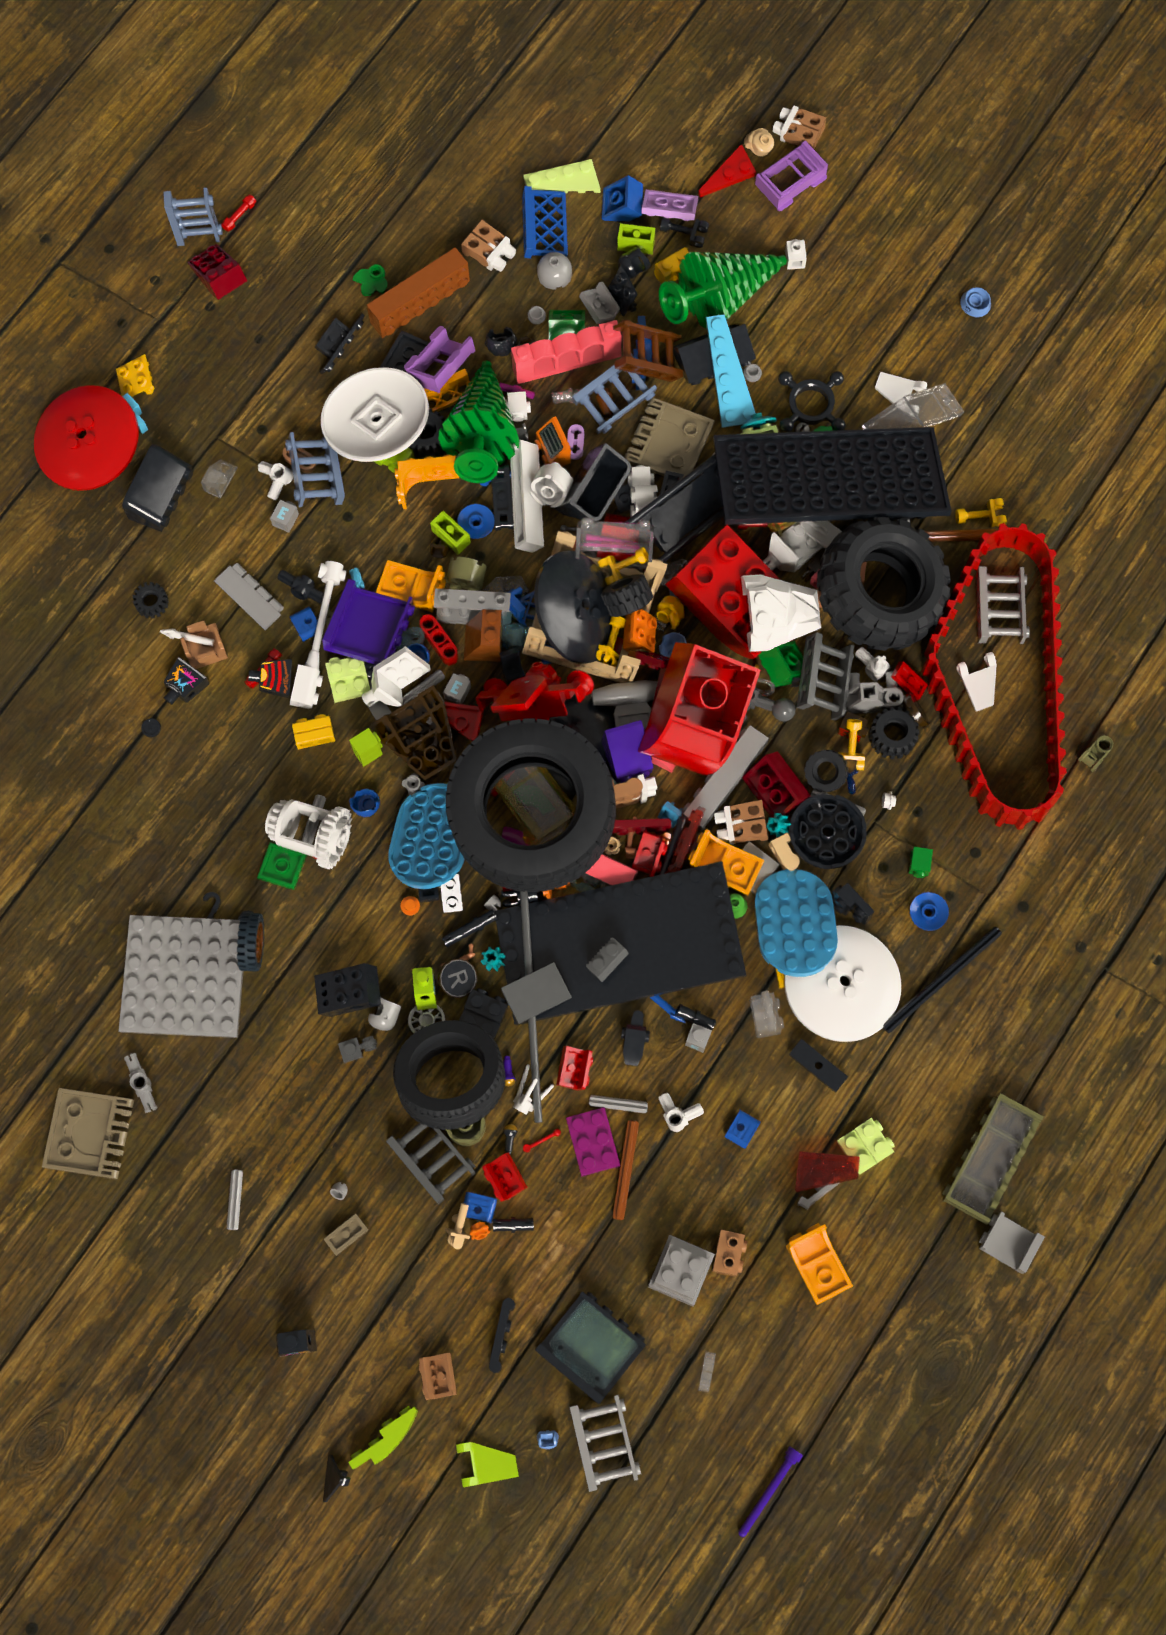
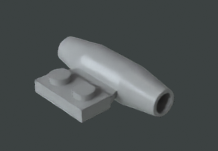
(629, 700)

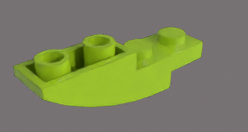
(392, 1432)

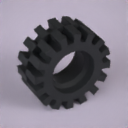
(148, 590)

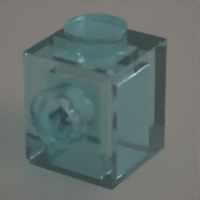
(514, 636)

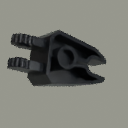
(635, 1037)

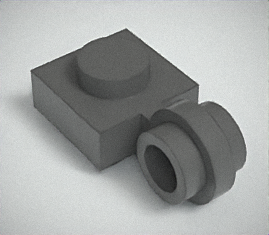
(352, 1051)

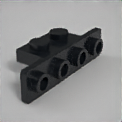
(334, 339)

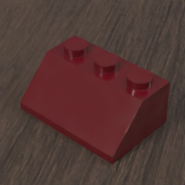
(776, 785)

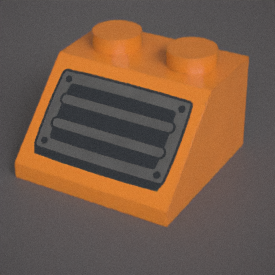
(553, 443)

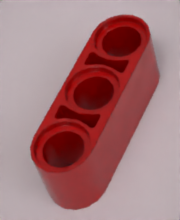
(437, 631)

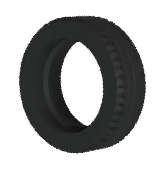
(455, 1111)

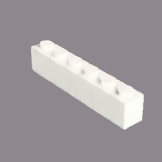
(526, 510)

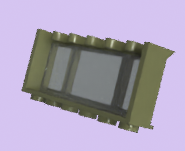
(992, 1158)

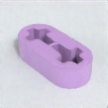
(579, 441)

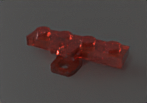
(687, 840)

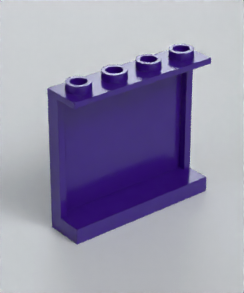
(367, 624)

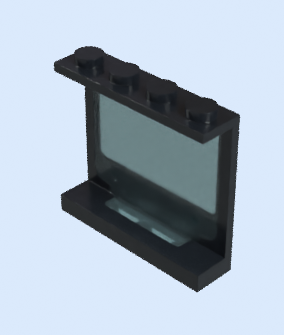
(591, 1347)

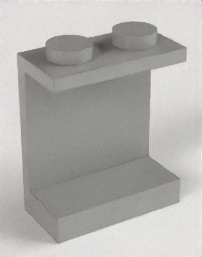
(1010, 1243)

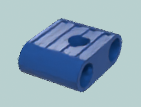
(304, 623)
(742, 1129)
(480, 1207)

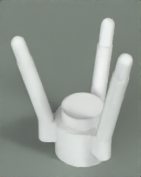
(523, 1102)

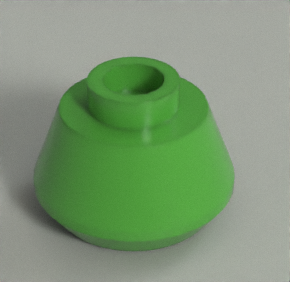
(739, 905)

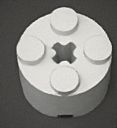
(551, 485)
(641, 496)

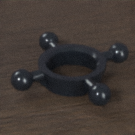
(836, 378)

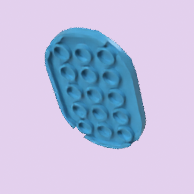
(422, 842)
(795, 922)

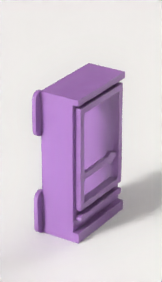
(809, 158)
(439, 345)

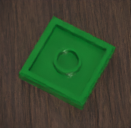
(281, 866)

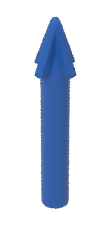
(667, 1007)

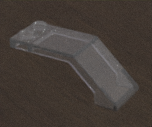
(918, 410)

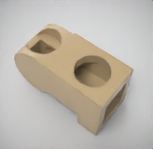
(783, 853)

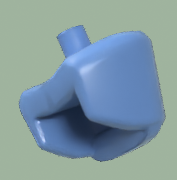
(547, 1439)

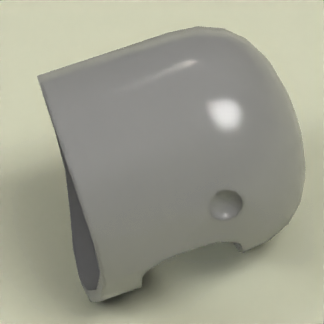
(386, 1016)

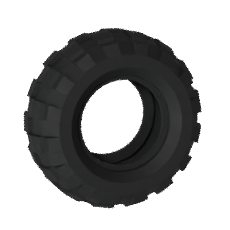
(911, 556)

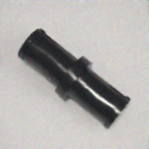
(695, 1017)
(513, 1224)

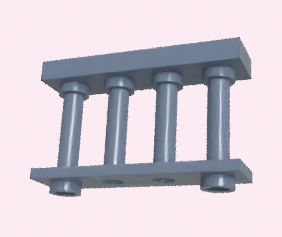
(179, 224)
(598, 387)
(332, 475)

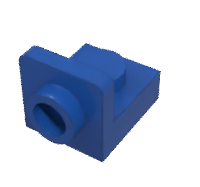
(517, 606)

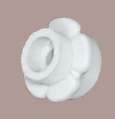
(888, 800)

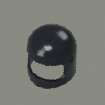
(632, 263)

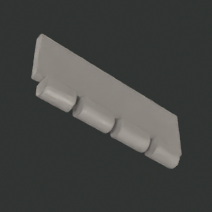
(244, 593)

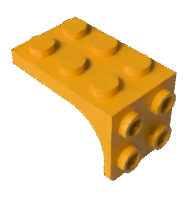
(421, 470)
(404, 581)
(739, 866)
(818, 1264)

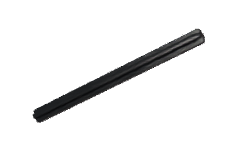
(942, 979)

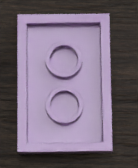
(669, 205)

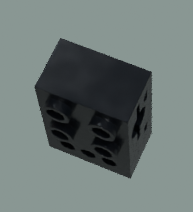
(347, 990)

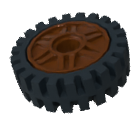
(250, 942)

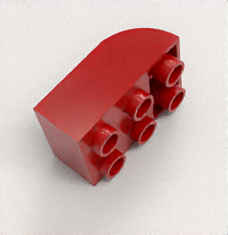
(713, 588)
(699, 709)

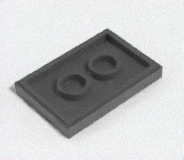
(536, 993)

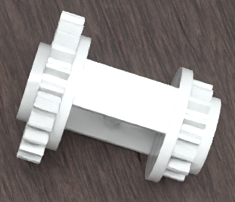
(331, 836)

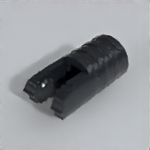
(532, 897)

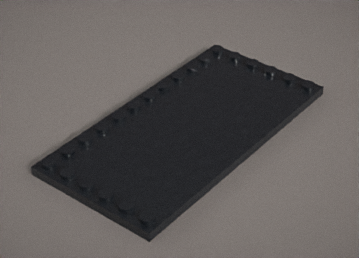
(830, 475)
(671, 925)

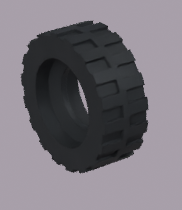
(826, 785)

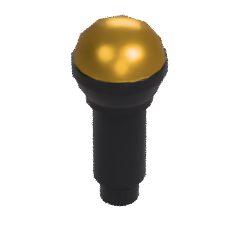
(510, 1132)

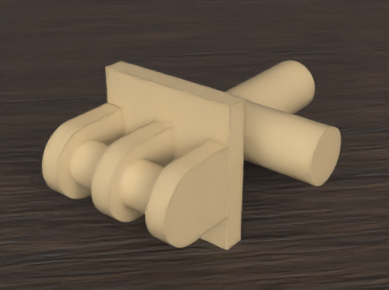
(456, 1235)

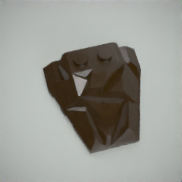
(419, 733)

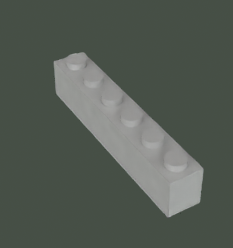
(724, 780)

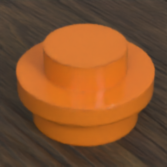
(410, 905)

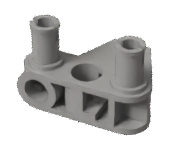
(862, 702)

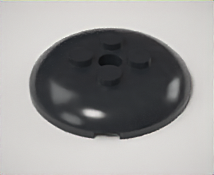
(828, 813)

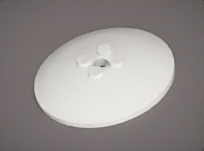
(372, 394)
(851, 1010)

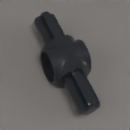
(301, 587)

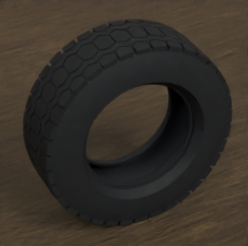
(520, 746)

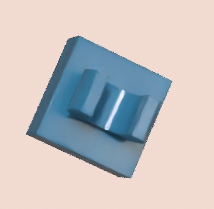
(671, 812)

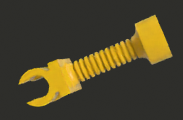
(992, 505)
(640, 556)
(610, 654)
(854, 725)

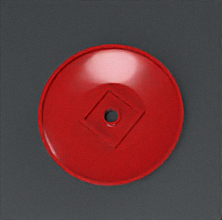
(104, 450)

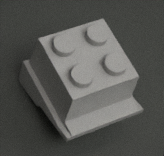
(681, 1270)

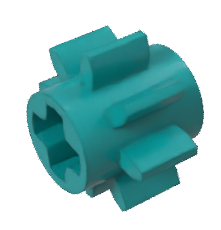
(778, 824)
(489, 954)

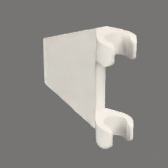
(896, 387)
(981, 683)

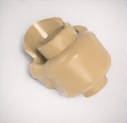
(759, 142)

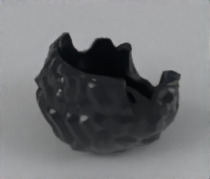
(500, 343)

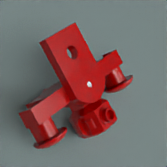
(535, 695)

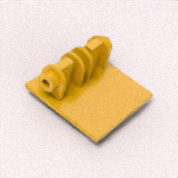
(135, 377)

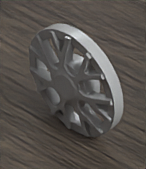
(425, 1018)

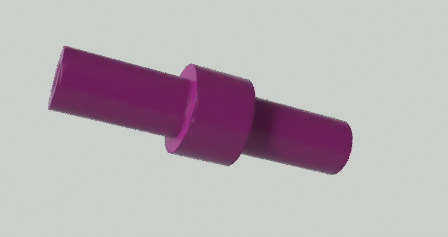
(508, 388)

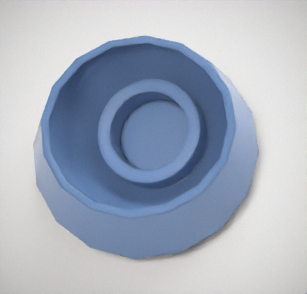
(976, 302)

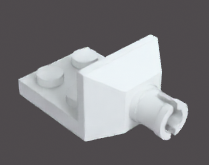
(791, 549)
(392, 676)

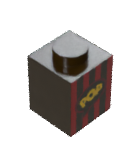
(860, 733)

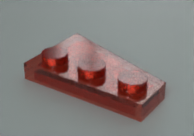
(825, 1169)

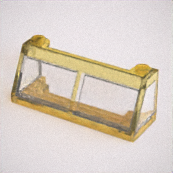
(536, 803)

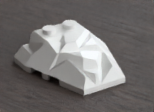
(778, 611)

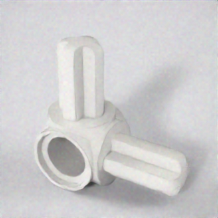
(275, 475)
(876, 666)
(672, 1111)

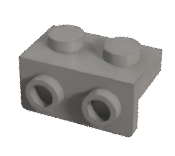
(600, 303)

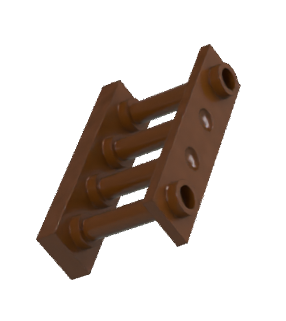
(641, 365)

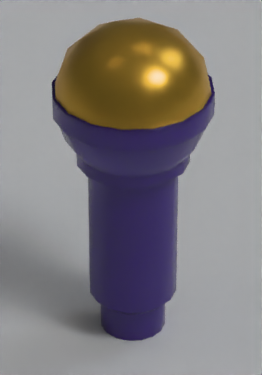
(510, 1079)

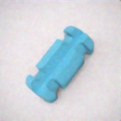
(356, 576)

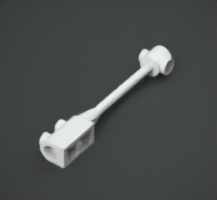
(308, 676)

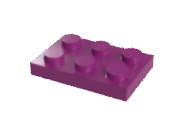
(593, 1142)

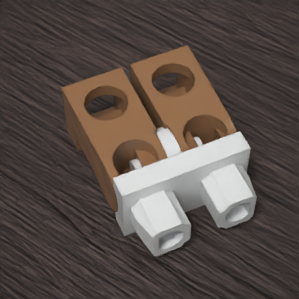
(799, 126)
(488, 246)
(634, 791)
(743, 822)

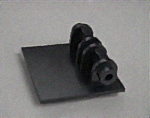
(623, 291)

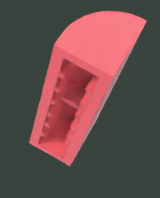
(612, 871)

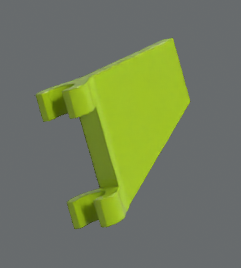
(488, 1464)

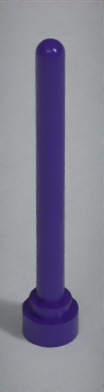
(792, 1456)

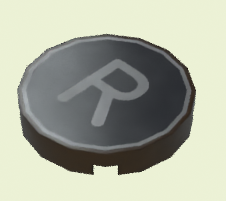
(916, 709)
(457, 978)

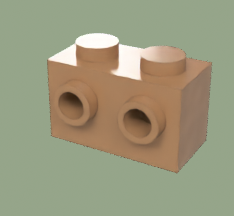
(729, 1252)

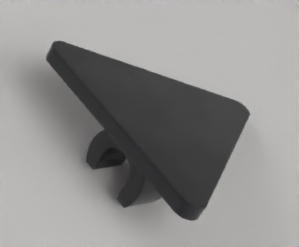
(334, 1478)

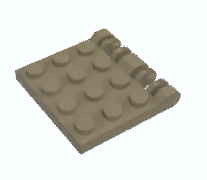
(671, 440)
(83, 1132)

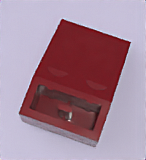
(217, 271)

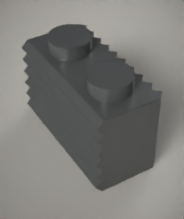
(607, 959)

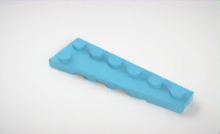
(731, 388)

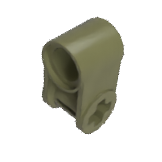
(1095, 755)

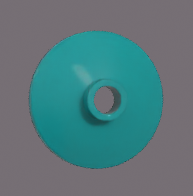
(757, 420)

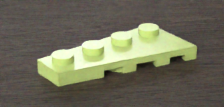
(570, 177)

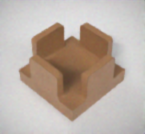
(203, 655)

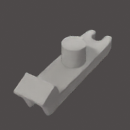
(821, 1191)

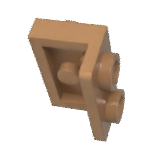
(437, 1376)

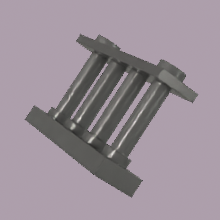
(810, 681)
(424, 1175)

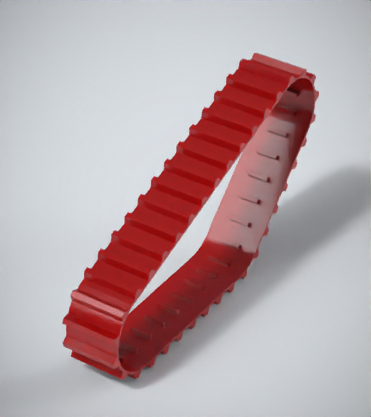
(1037, 549)

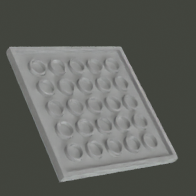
(181, 977)

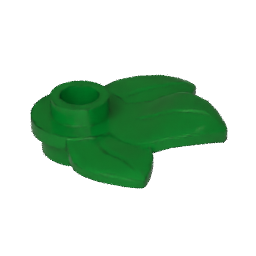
(371, 282)

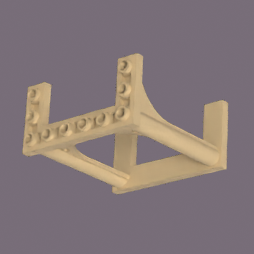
(626, 665)

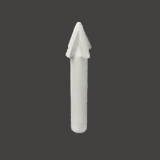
(172, 633)

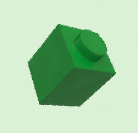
(920, 862)

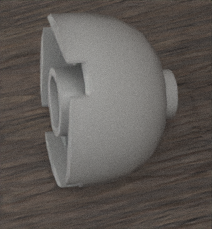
(554, 270)

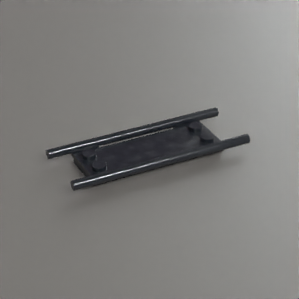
(684, 509)

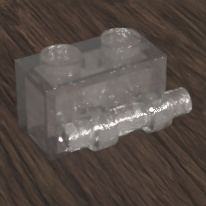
(765, 1014)

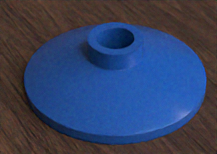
(480, 514)
(933, 903)

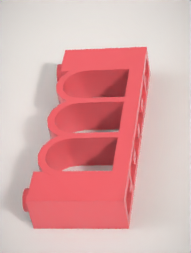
(566, 352)

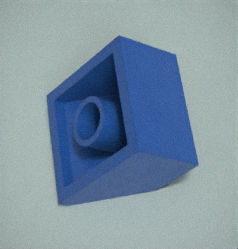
(622, 200)

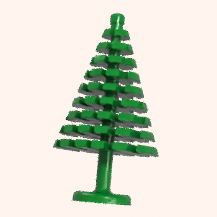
(715, 284)
(479, 428)

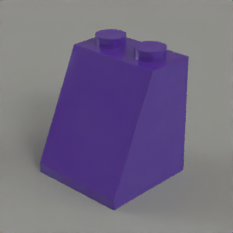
(622, 753)

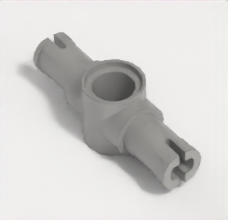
(145, 1091)

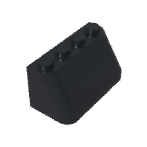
(695, 354)
(595, 484)
(156, 488)

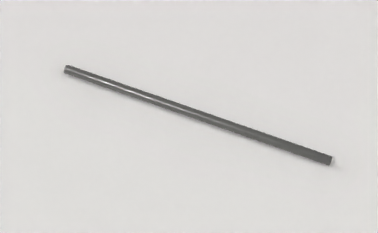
(532, 1021)

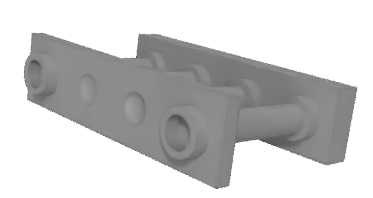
(463, 605)
(985, 613)
(584, 1437)

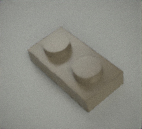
(346, 1234)

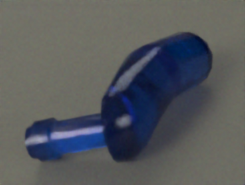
(851, 783)

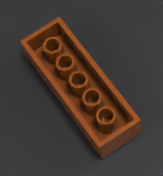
(418, 293)

